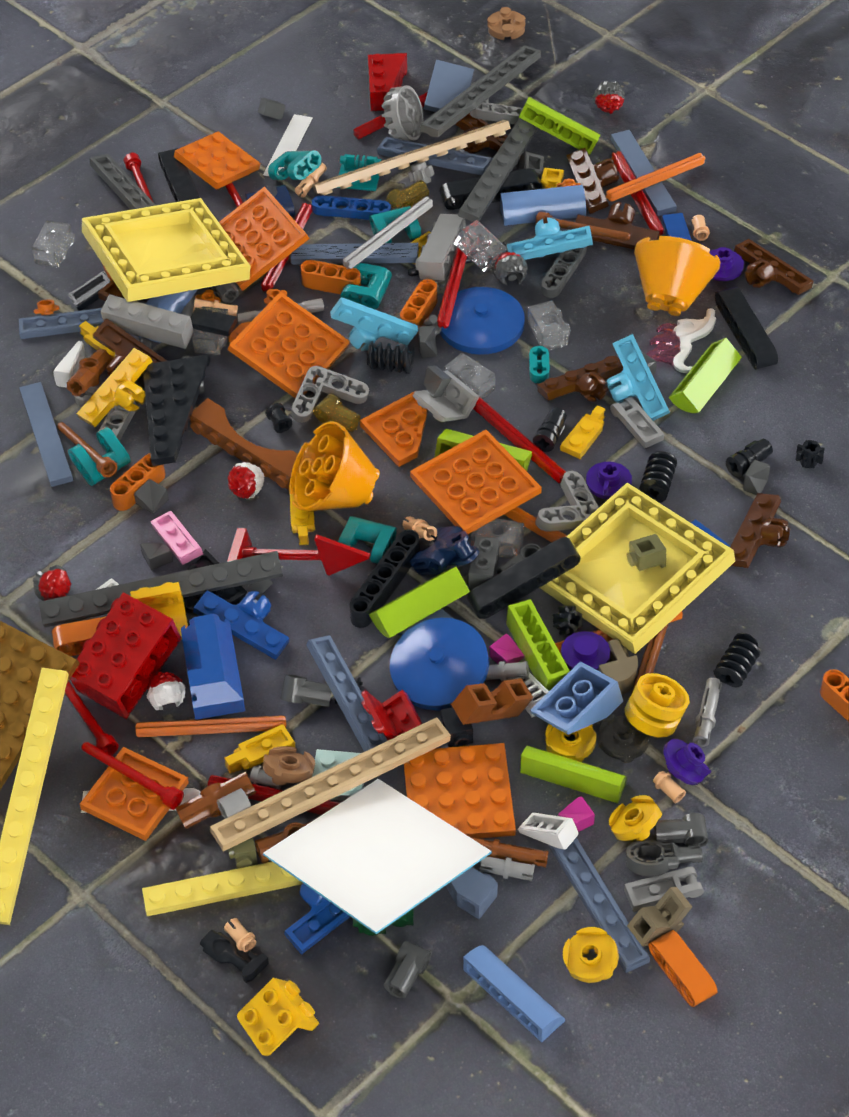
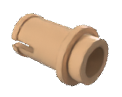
(700, 231)
(669, 786)
(244, 939)

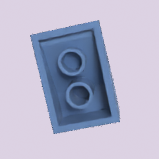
(579, 699)

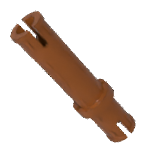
(517, 853)

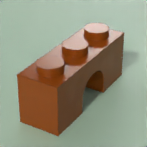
(480, 705)

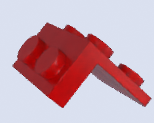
(392, 716)

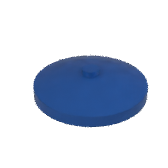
(484, 321)
(438, 661)

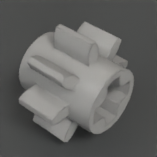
(421, 171)

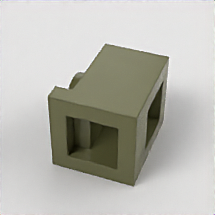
(647, 553)
(244, 853)

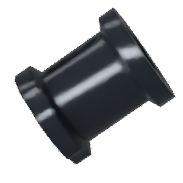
(279, 417)

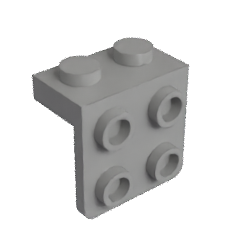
(453, 405)

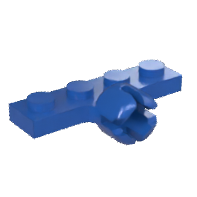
(246, 621)
(315, 924)

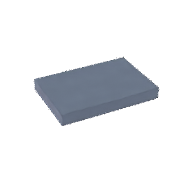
(446, 84)

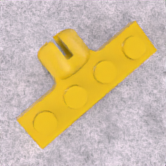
(117, 389)

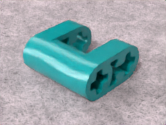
(292, 161)
(381, 220)
(376, 285)
(113, 449)
(369, 531)

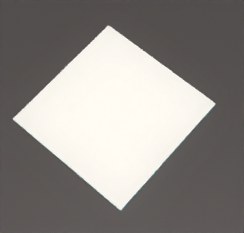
(377, 855)

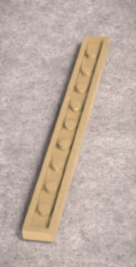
(420, 155)
(329, 784)

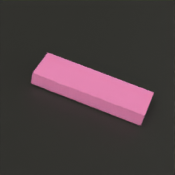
(176, 537)

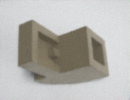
(621, 666)
(659, 919)

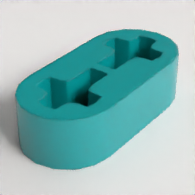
(542, 364)

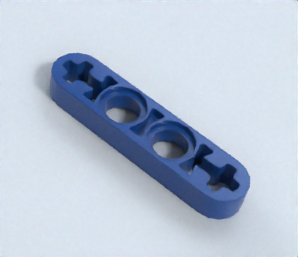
(351, 204)

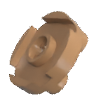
(506, 24)
(288, 766)

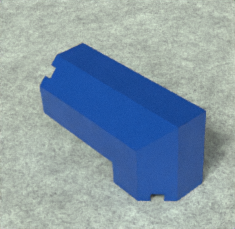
(212, 667)

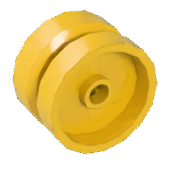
(656, 705)

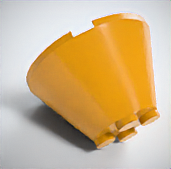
(673, 272)
(332, 472)

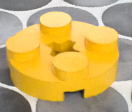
(578, 749)
(635, 819)
(591, 970)

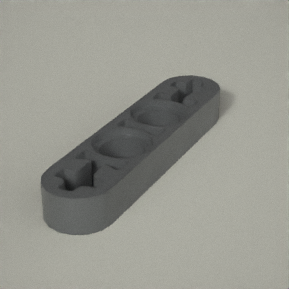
(561, 266)

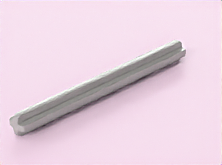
(387, 233)

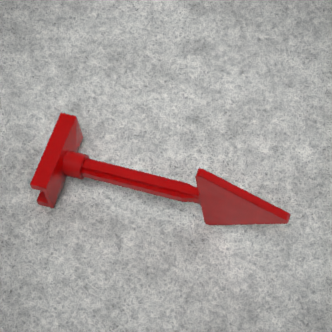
(333, 554)

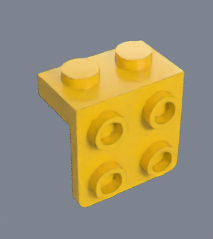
(165, 599)
(275, 1015)

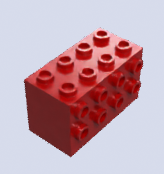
(124, 654)

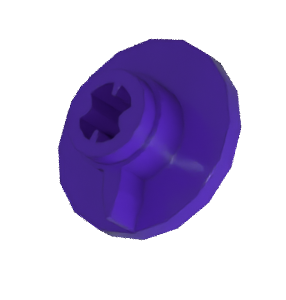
(730, 266)
(607, 478)
(587, 648)
(685, 761)

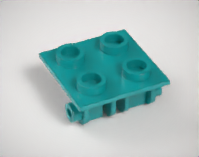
(349, 164)

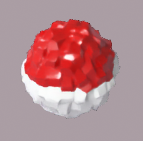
(245, 480)
(165, 689)

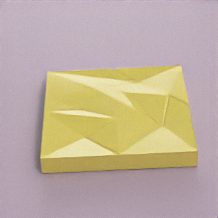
(165, 249)
(620, 597)

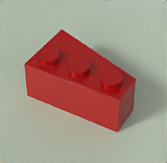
(385, 72)

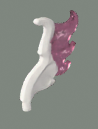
(676, 340)

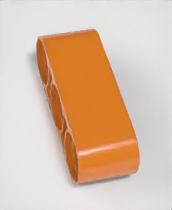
(328, 276)
(420, 303)
(126, 485)
(71, 636)
(836, 691)
(683, 968)

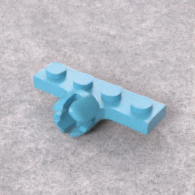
(551, 240)
(371, 324)
(636, 379)

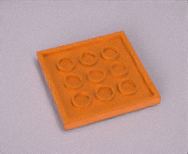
(262, 233)
(286, 343)
(475, 482)
(464, 788)

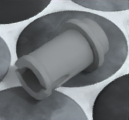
(259, 776)

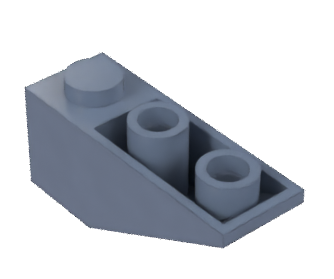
(473, 891)

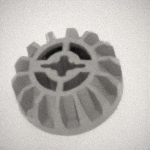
(403, 113)

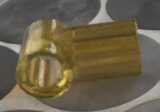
(408, 196)
(332, 410)

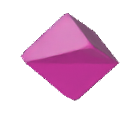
(505, 650)
(580, 813)

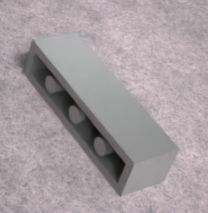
(440, 249)
(148, 321)

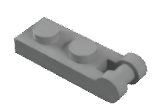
(637, 422)
(650, 890)

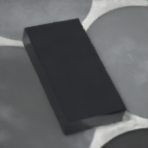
(88, 292)
(213, 322)

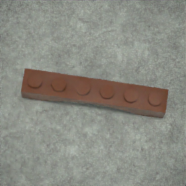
(211, 422)

